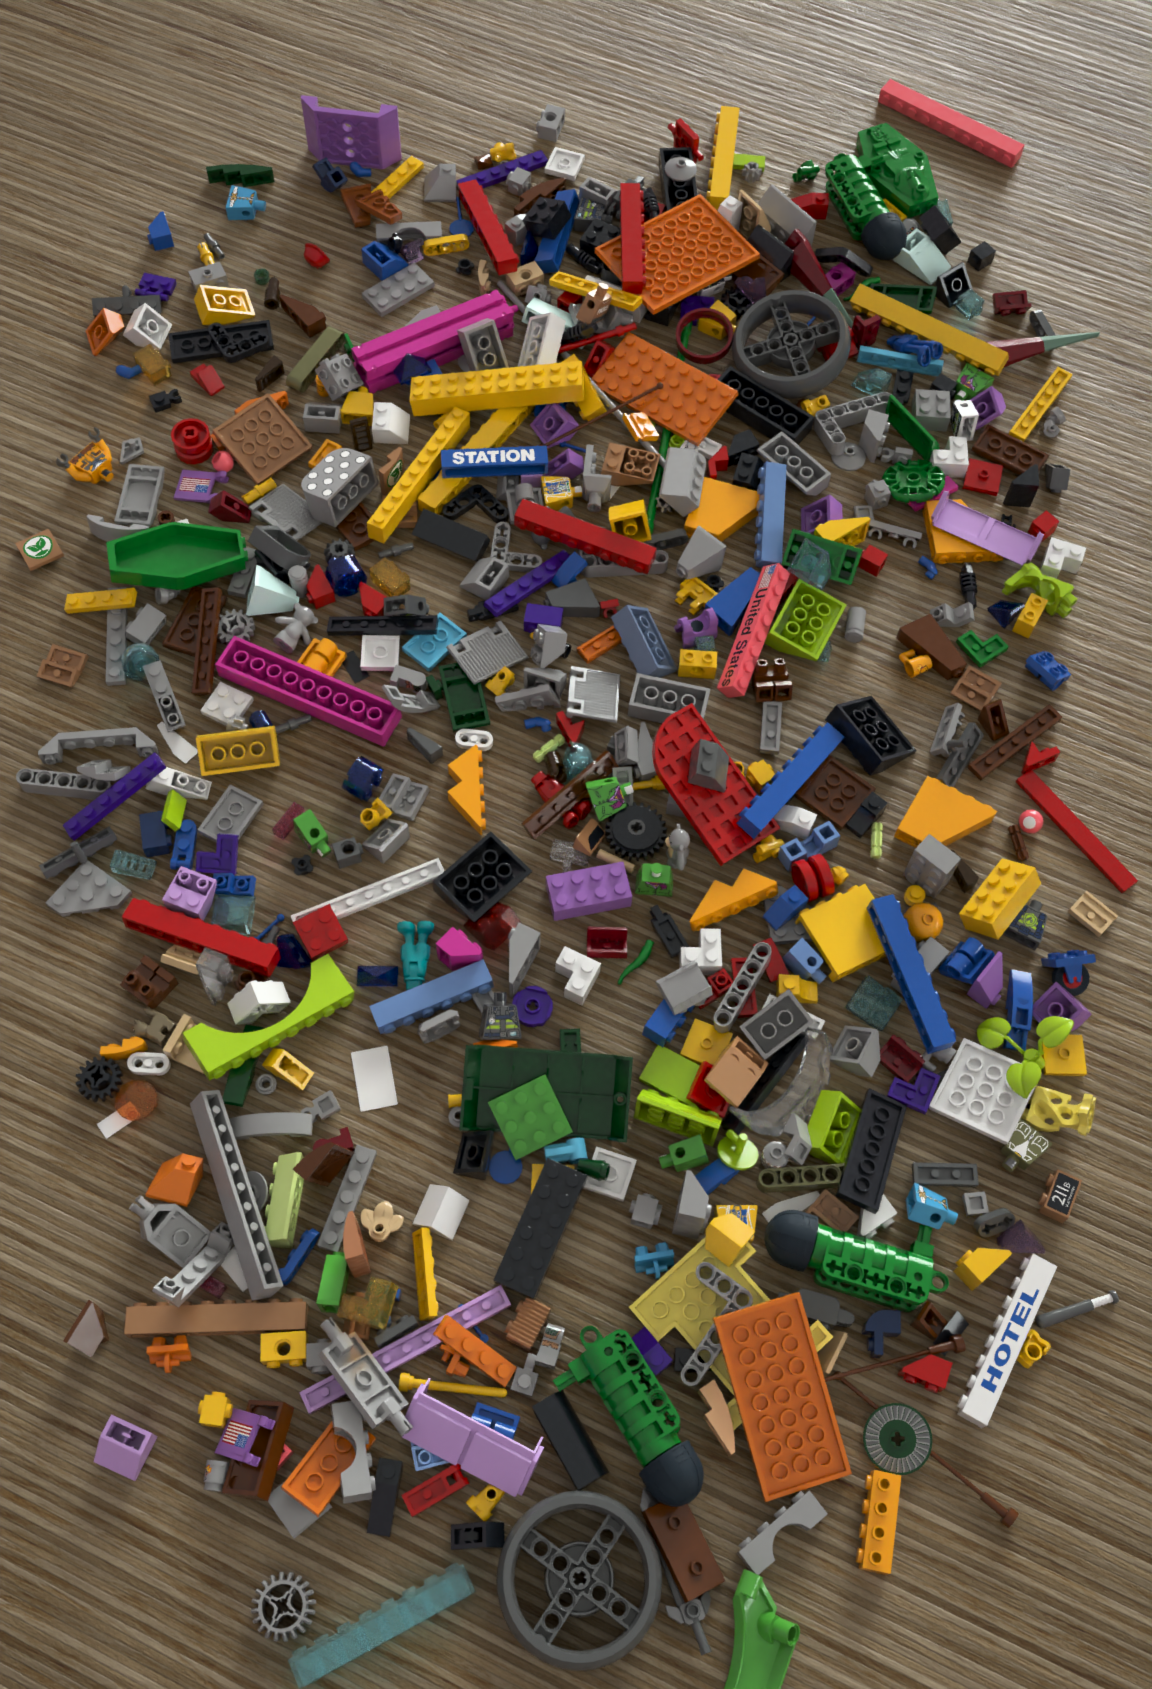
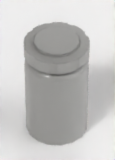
(298, 580)
(855, 624)

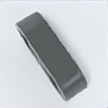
(994, 1222)

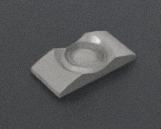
(140, 495)

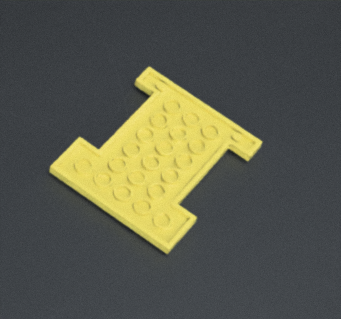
(689, 1306)

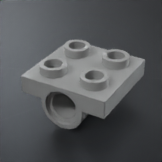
(515, 496)

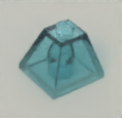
(811, 564)
(234, 912)

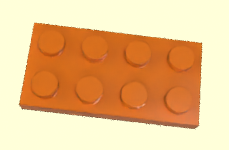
(318, 1473)

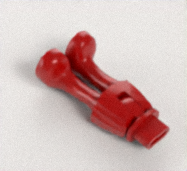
(549, 787)

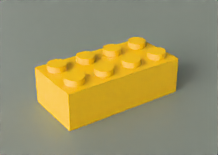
(238, 750)
(1000, 898)

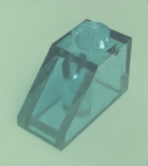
(872, 381)

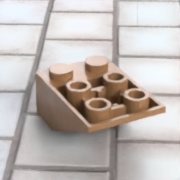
(629, 465)
(736, 1072)

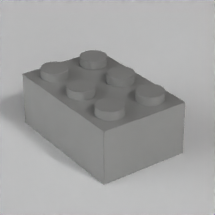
(482, 346)
(931, 866)
(776, 1024)

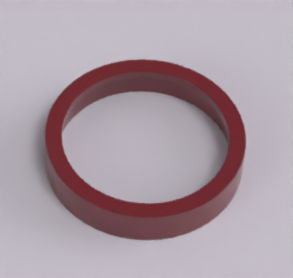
(698, 314)

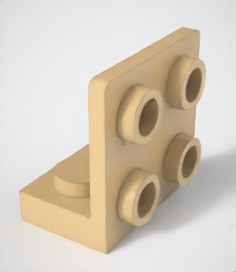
(176, 1048)

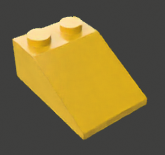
(222, 305)
(844, 531)

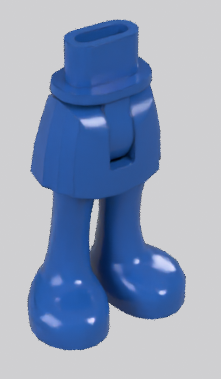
(910, 344)

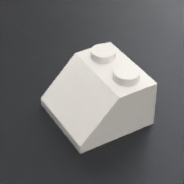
(147, 327)
(390, 424)

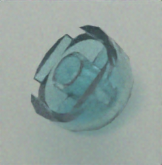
(135, 657)
(576, 759)

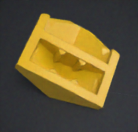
(727, 1237)

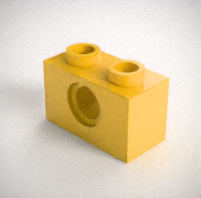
(1030, 615)
(697, 664)
(273, 1342)

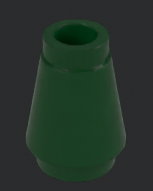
(594, 1168)

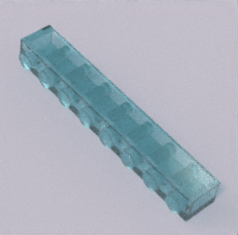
(381, 1625)

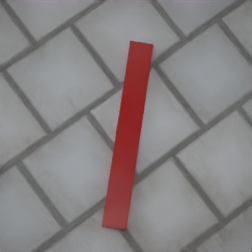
(1076, 831)

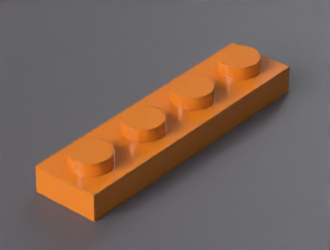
(474, 1351)

